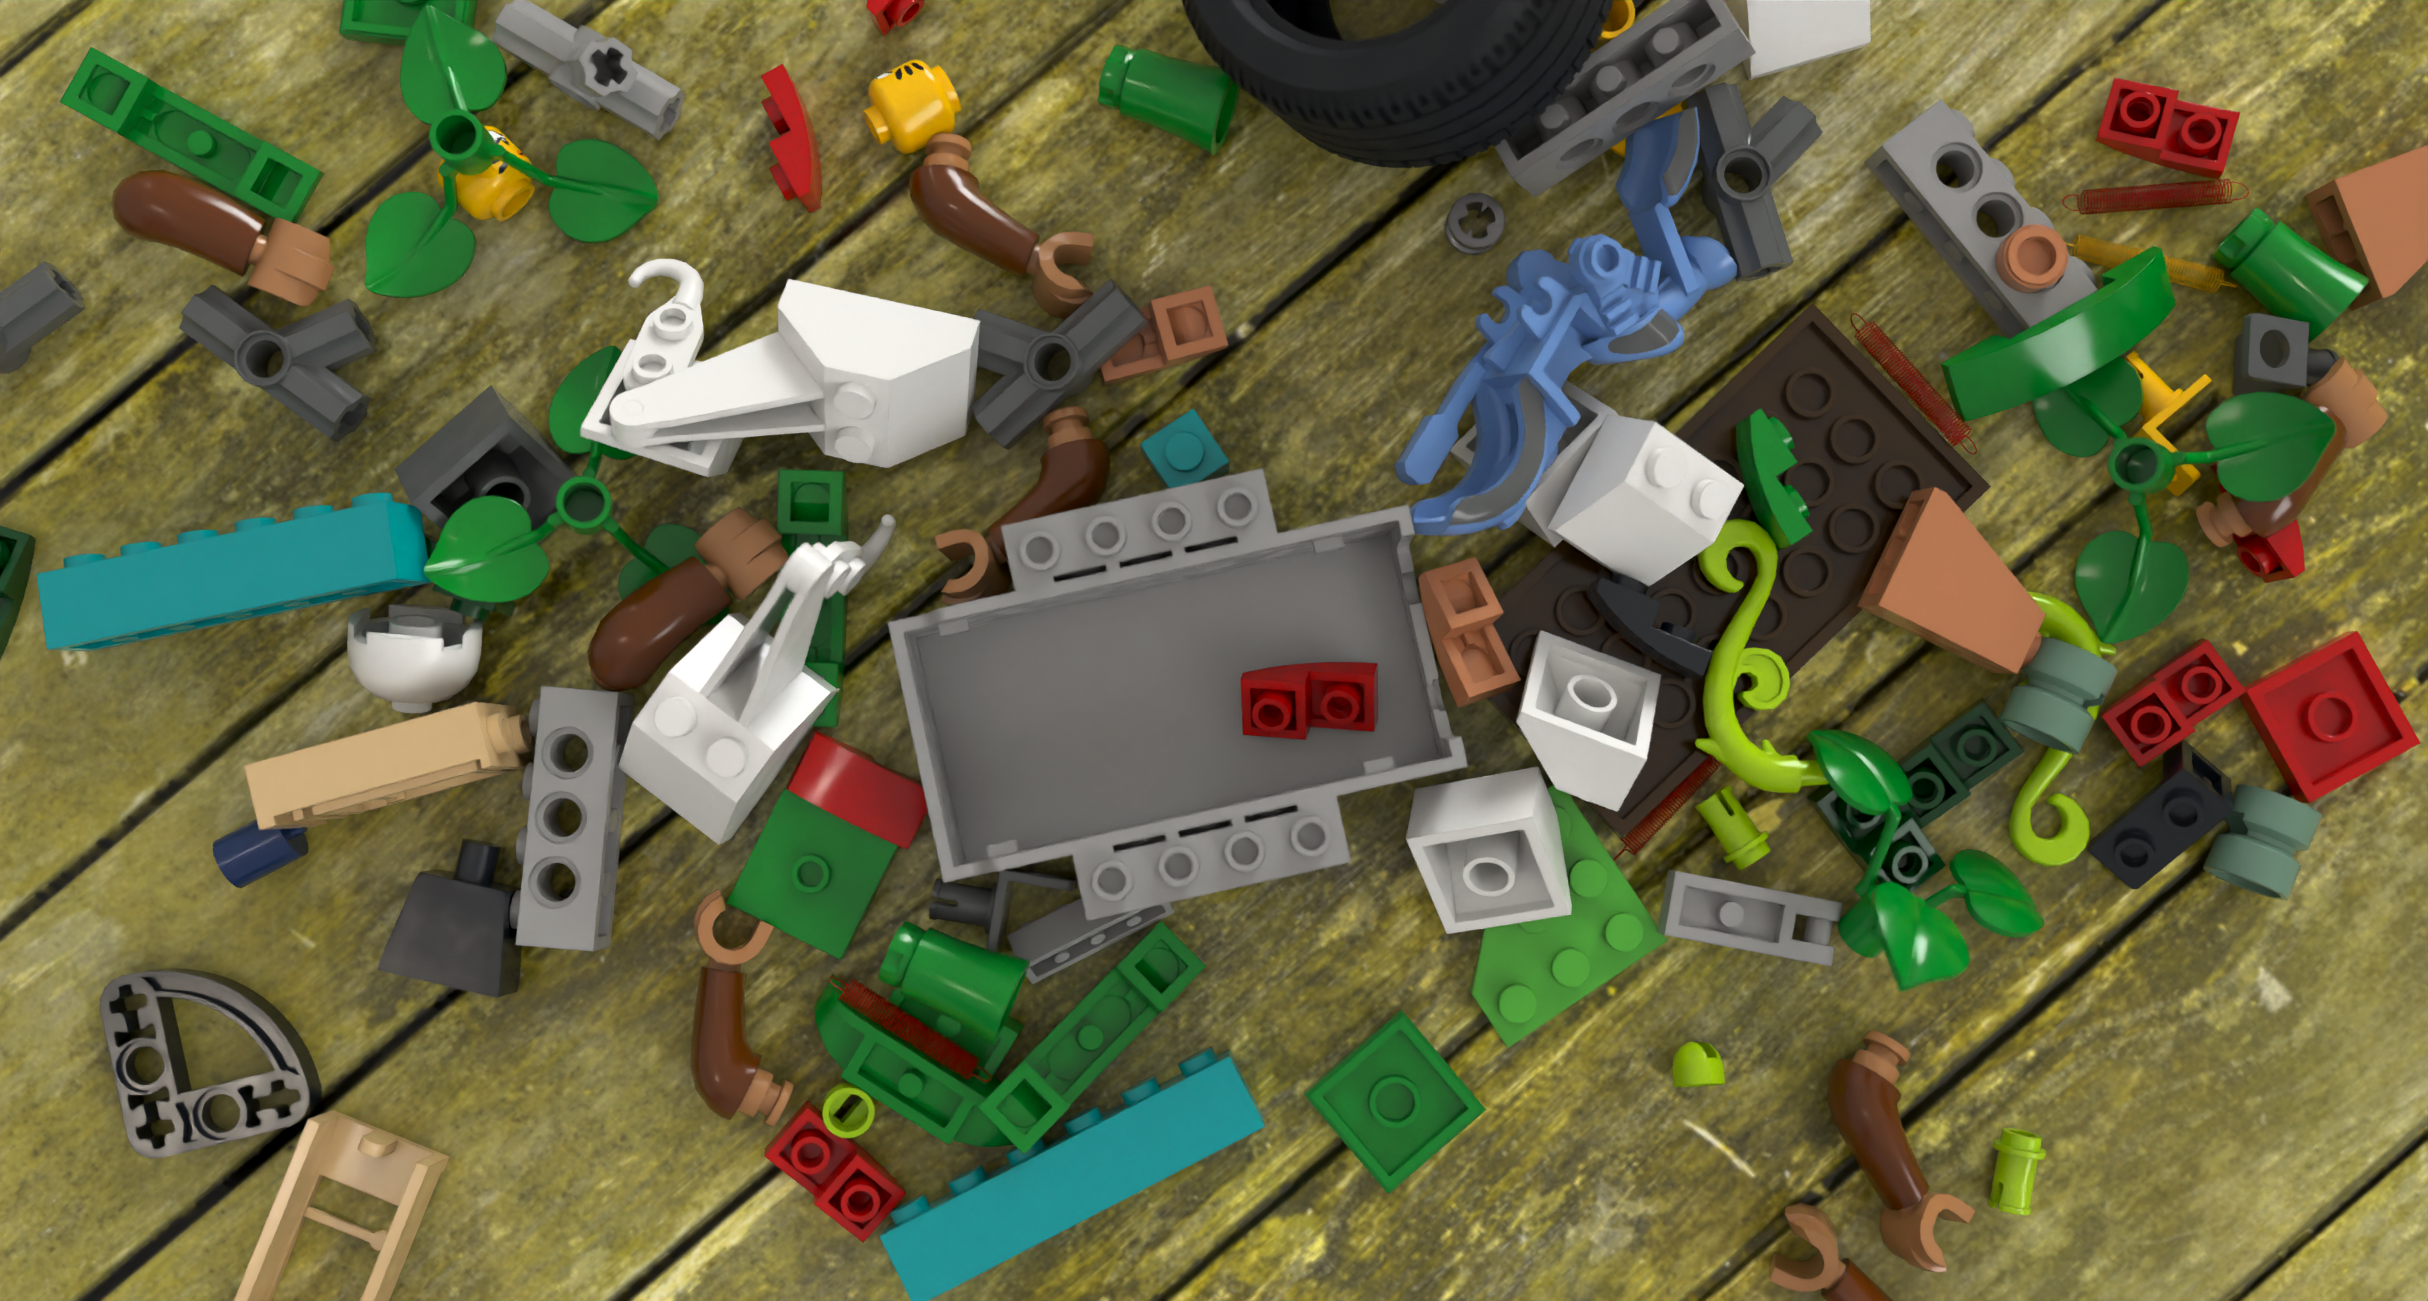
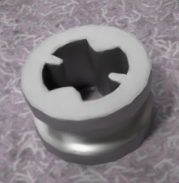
(1464, 242)

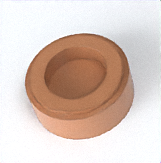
(2031, 258)

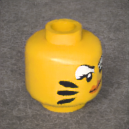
(911, 106)
(498, 190)

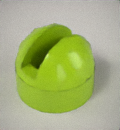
(1697, 1066)
(857, 1118)

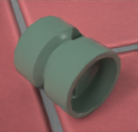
(2057, 696)
(2262, 842)

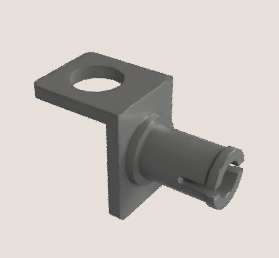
(2276, 356)
(989, 906)

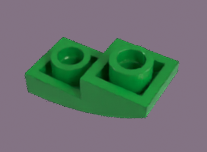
(1763, 454)

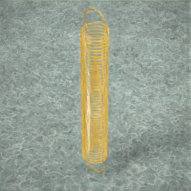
(2167, 260)

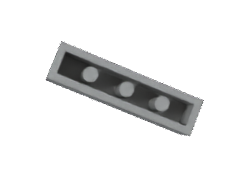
(1068, 936)

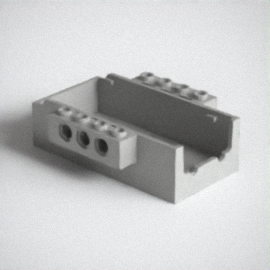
(1109, 694)

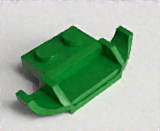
(910, 1078)

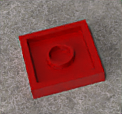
(2328, 717)

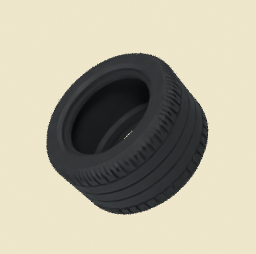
(1408, 96)

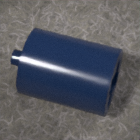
(254, 853)

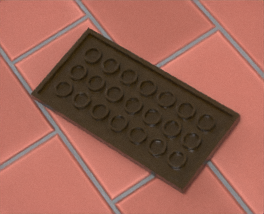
(1855, 468)

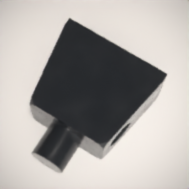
(458, 927)

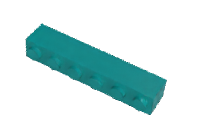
(233, 575)
(1071, 1176)

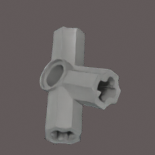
(589, 67)

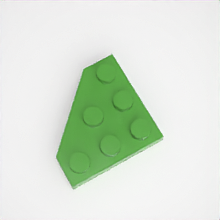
(1548, 964)

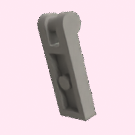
(1747, 917)

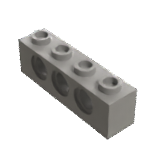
(1626, 88)
(1949, 214)
(593, 850)

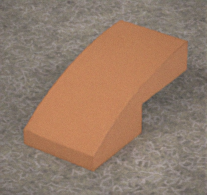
(1179, 331)
(1461, 627)

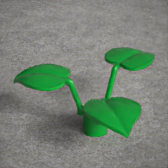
(444, 76)
(2263, 453)
(490, 543)
(1915, 936)

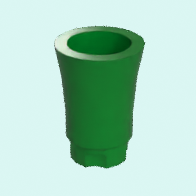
(1170, 95)
(2288, 272)
(955, 977)

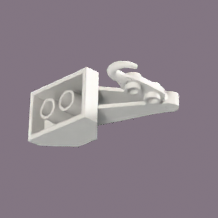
(846, 367)
(744, 698)

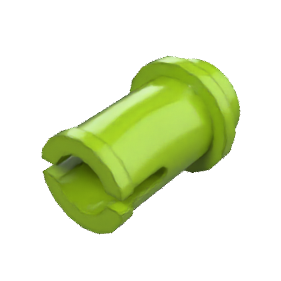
(1733, 828)
(2015, 1170)

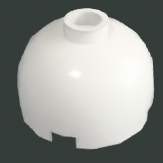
(413, 654)

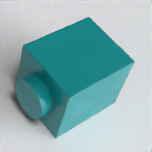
(1184, 453)

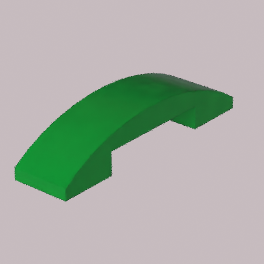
(191, 137)
(2064, 346)
(810, 512)
(1091, 1037)

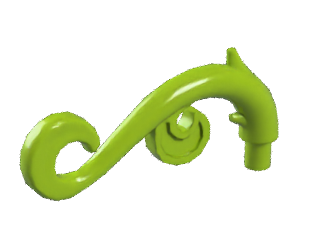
(2067, 626)
(1730, 659)

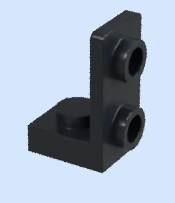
(2166, 818)

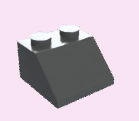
(485, 453)

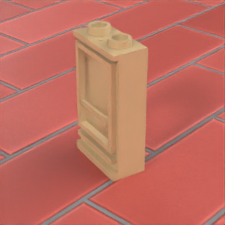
(388, 765)
(361, 1159)

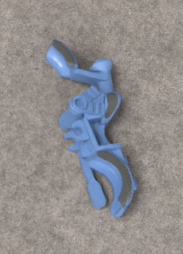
(1556, 316)

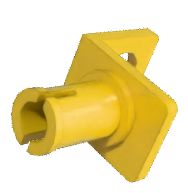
(2158, 407)

